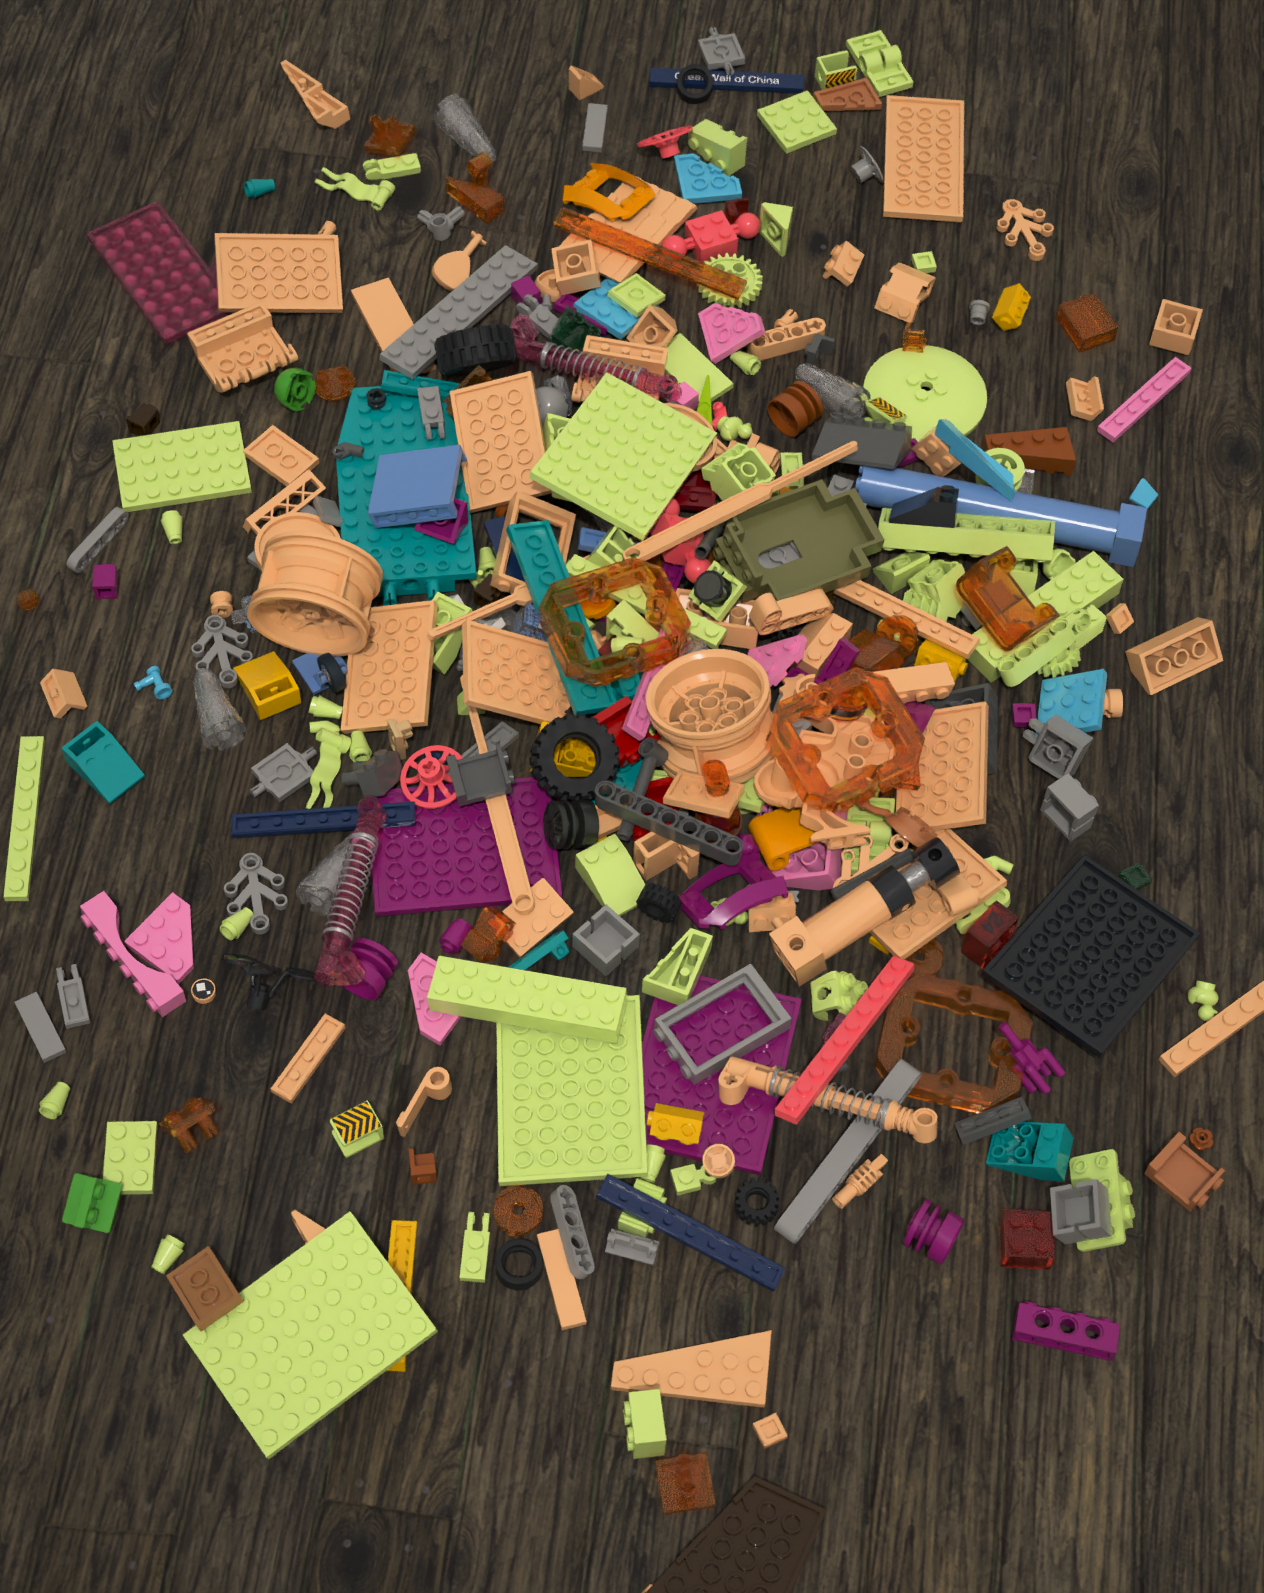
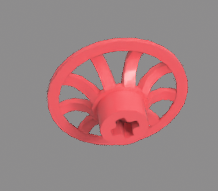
(668, 145)
(430, 774)

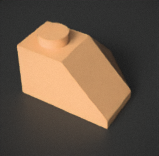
(653, 328)

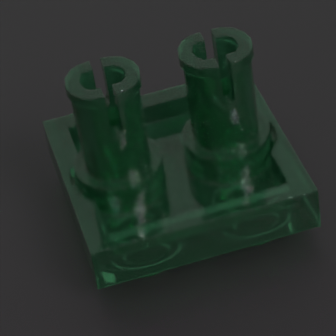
(572, 330)

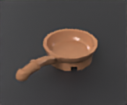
(909, 827)

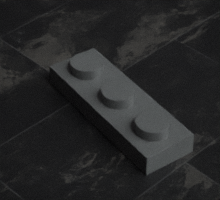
(992, 1120)

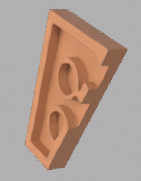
(849, 96)

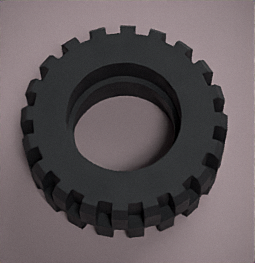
(465, 349)
(573, 728)

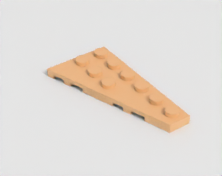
(713, 1372)

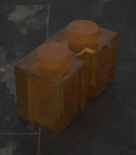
(489, 934)

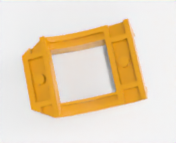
(583, 192)

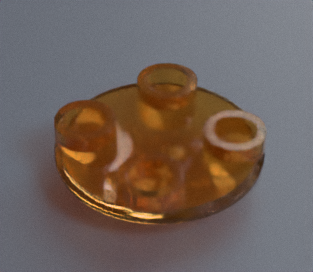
(334, 383)

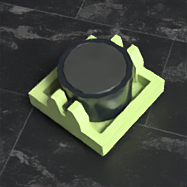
(716, 591)

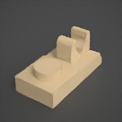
(397, 736)

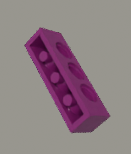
(1053, 1337)

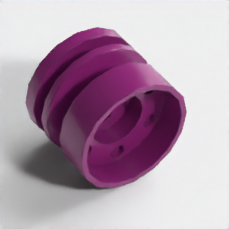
(378, 965)
(933, 1231)

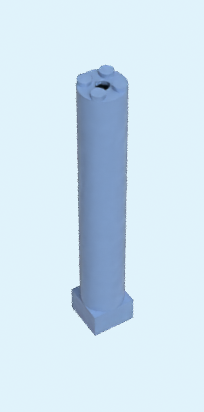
(1075, 525)

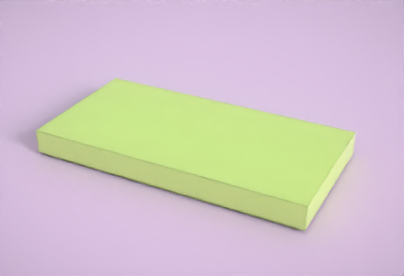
(692, 366)

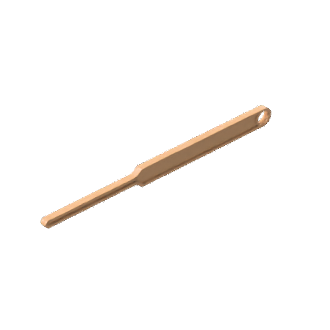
(730, 507)
(520, 596)
(505, 832)

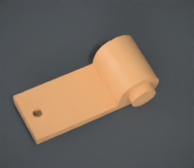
(959, 895)
(435, 1085)

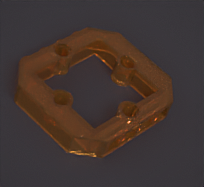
(618, 664)
(885, 706)
(981, 1002)

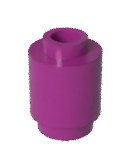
(454, 935)

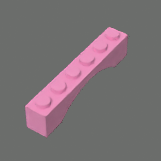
(160, 988)

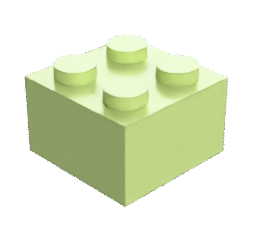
(646, 1422)

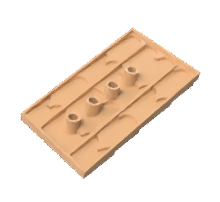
(652, 222)

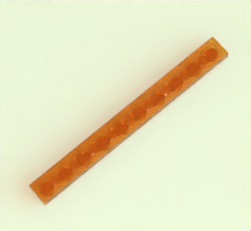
(650, 253)

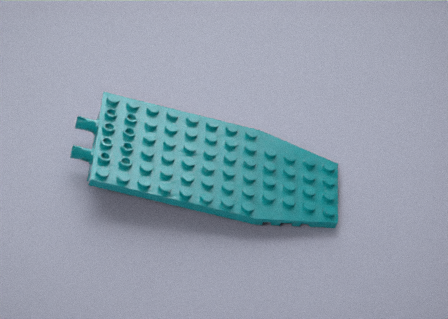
(408, 558)

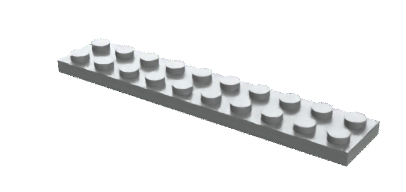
(458, 311)

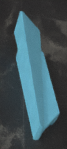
(976, 459)

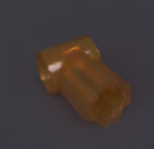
(478, 168)

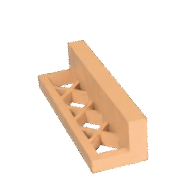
(282, 500)

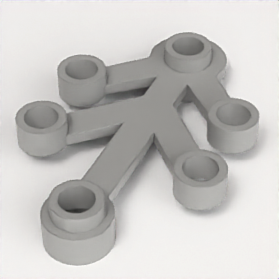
(221, 649)
(255, 890)

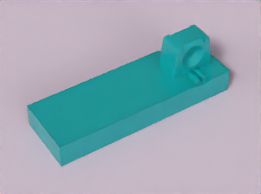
(554, 945)

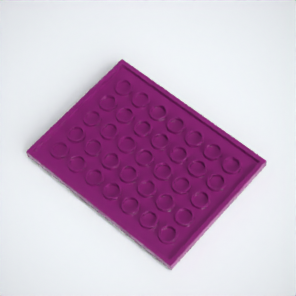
(453, 853)
(703, 1036)

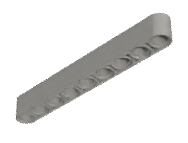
(843, 1157)

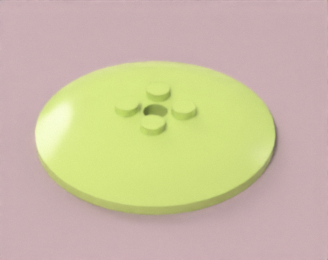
(954, 383)

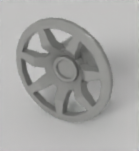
(863, 169)

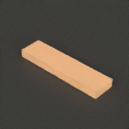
(308, 1058)
(561, 1281)

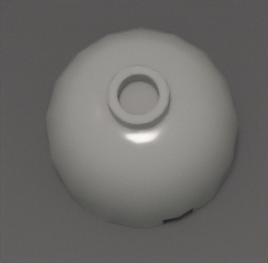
(551, 401)

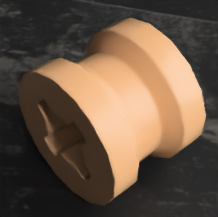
(221, 603)

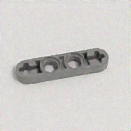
(97, 539)
(578, 1259)

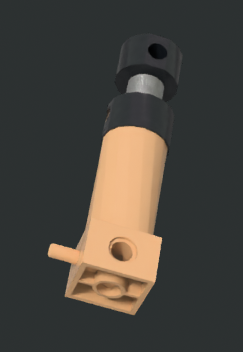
(809, 943)

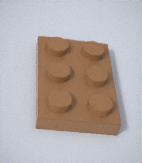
(204, 1288)

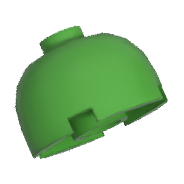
(294, 388)

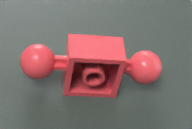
(713, 235)
(683, 553)

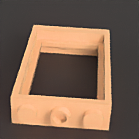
(538, 510)

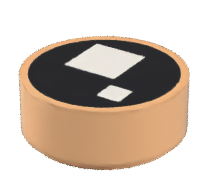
(203, 991)

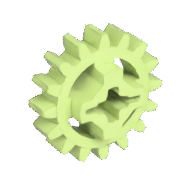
(1062, 662)

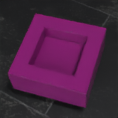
(1022, 714)

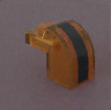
(849, 708)

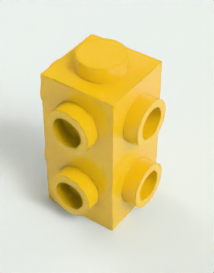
(1011, 307)
(933, 653)
(675, 1123)

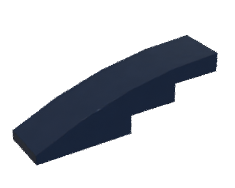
(494, 531)

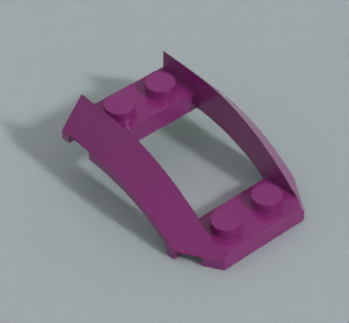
(761, 890)

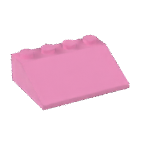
(813, 866)

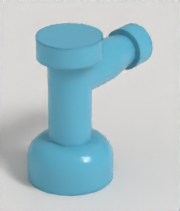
(162, 689)

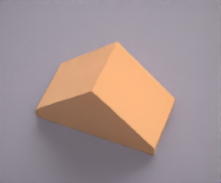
(583, 83)

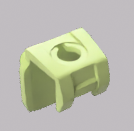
(843, 996)

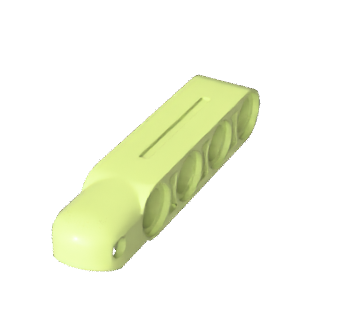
(1043, 647)

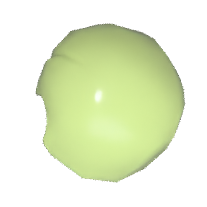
(1060, 562)

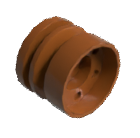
(795, 408)

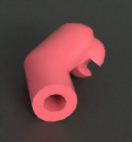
(719, 412)

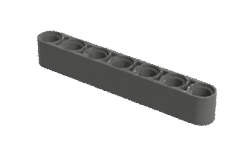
(675, 831)

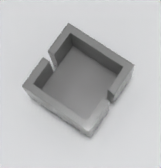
(1069, 807)
(608, 943)
(1079, 1215)

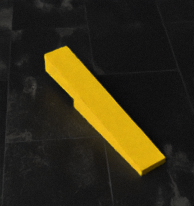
(401, 1260)

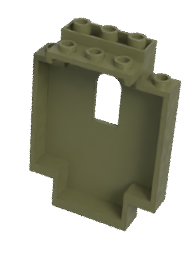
(826, 529)

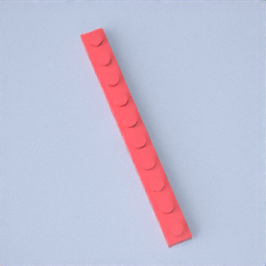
(844, 1040)

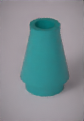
(258, 187)

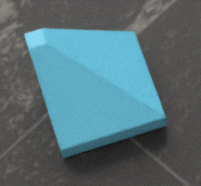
(1143, 494)

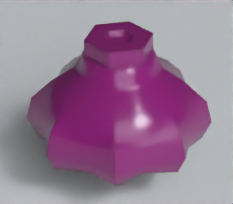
(749, 844)

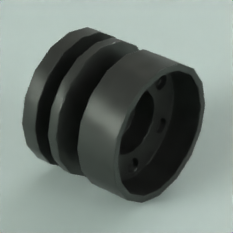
(570, 824)

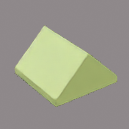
(776, 225)
(898, 570)

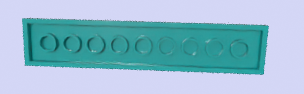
(542, 565)

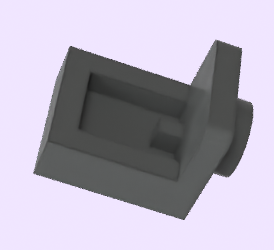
(819, 344)

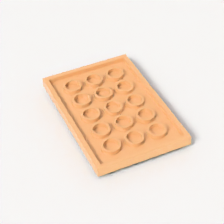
(280, 270)
(501, 439)
(392, 670)
(511, 674)
(952, 769)
(929, 916)

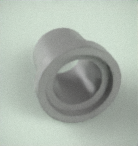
(978, 311)

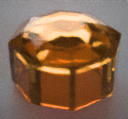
(27, 599)

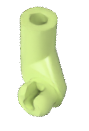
(315, 726)
(1000, 864)

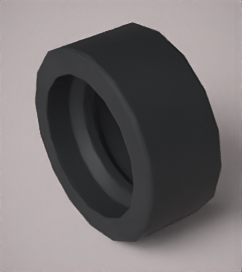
(691, 98)
(510, 1247)

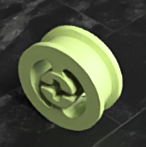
(1010, 461)

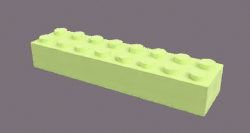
(973, 536)
(1079, 586)
(527, 999)

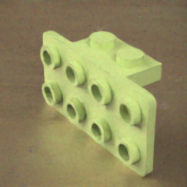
(1105, 1168)

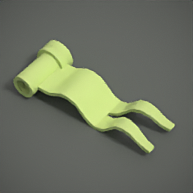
(376, 194)
(329, 764)

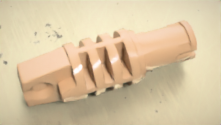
(860, 1181)

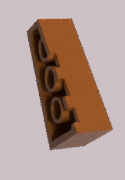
(1038, 449)

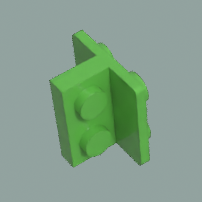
(92, 1203)

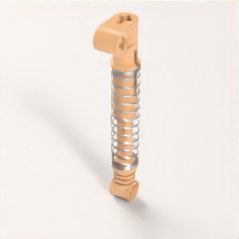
(777, 1082)

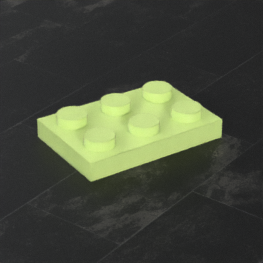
(131, 1155)

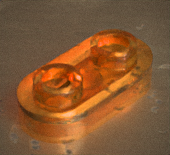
(716, 777)

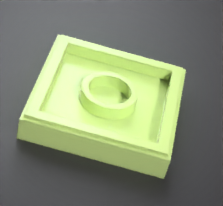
(636, 295)

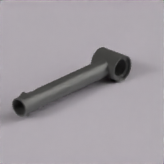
(709, 540)
(654, 756)

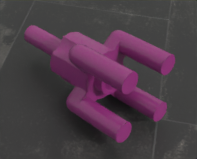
(1031, 1060)

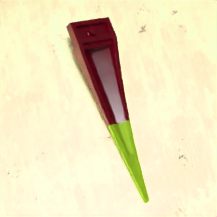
(696, 492)

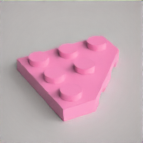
(728, 330)
(779, 656)
(166, 938)
(431, 1024)

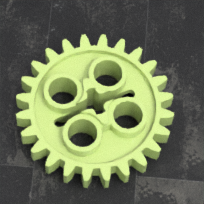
(739, 268)

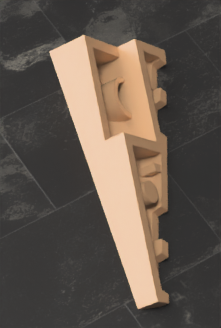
(322, 105)

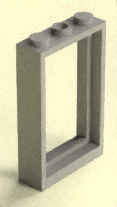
(760, 992)

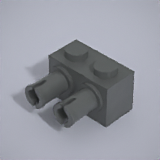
(376, 774)

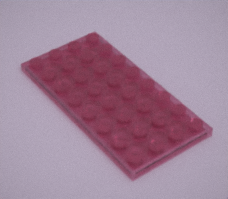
(159, 271)

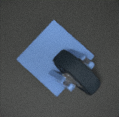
(322, 671)

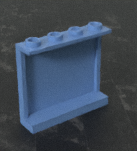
(416, 486)

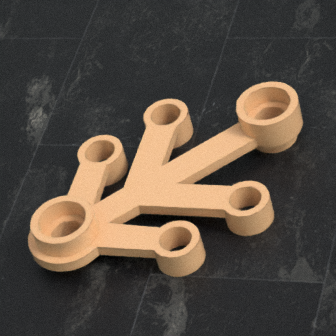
(1014, 209)
(864, 863)

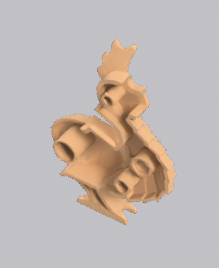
(844, 753)

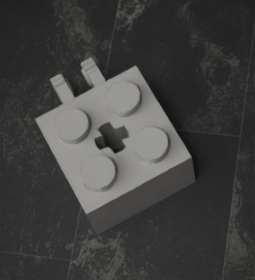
(1058, 746)

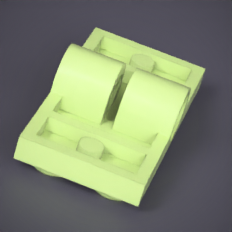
(880, 63)
(880, 829)

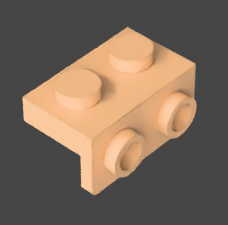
(843, 263)
(1085, 398)
(761, 916)

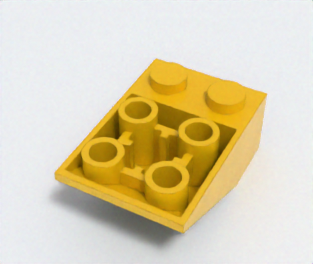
(268, 685)
(572, 757)

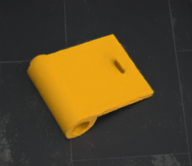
(779, 835)

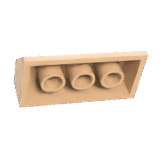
(739, 626)
(1175, 655)

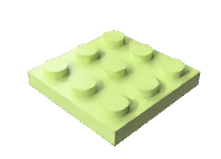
(796, 122)

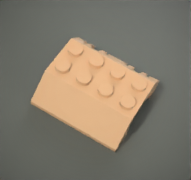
(240, 347)
(643, 355)

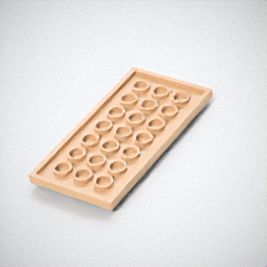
(924, 158)

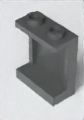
(480, 776)

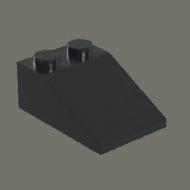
(931, 508)

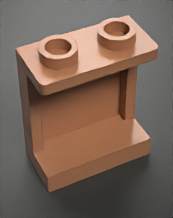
(1184, 1174)

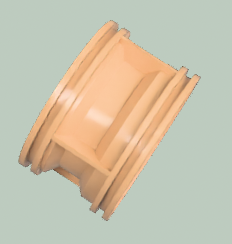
(315, 593)
(712, 709)

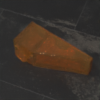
(477, 198)

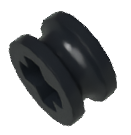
(376, 393)

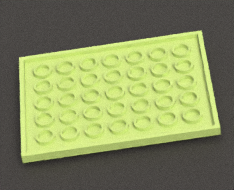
(623, 456)
(570, 1105)
(311, 1335)

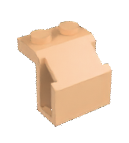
(904, 292)
(662, 853)

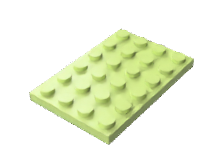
(181, 466)

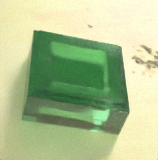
(1136, 876)

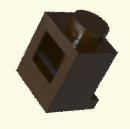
(143, 420)
(486, 594)

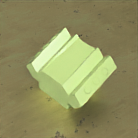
(737, 471)
(935, 589)

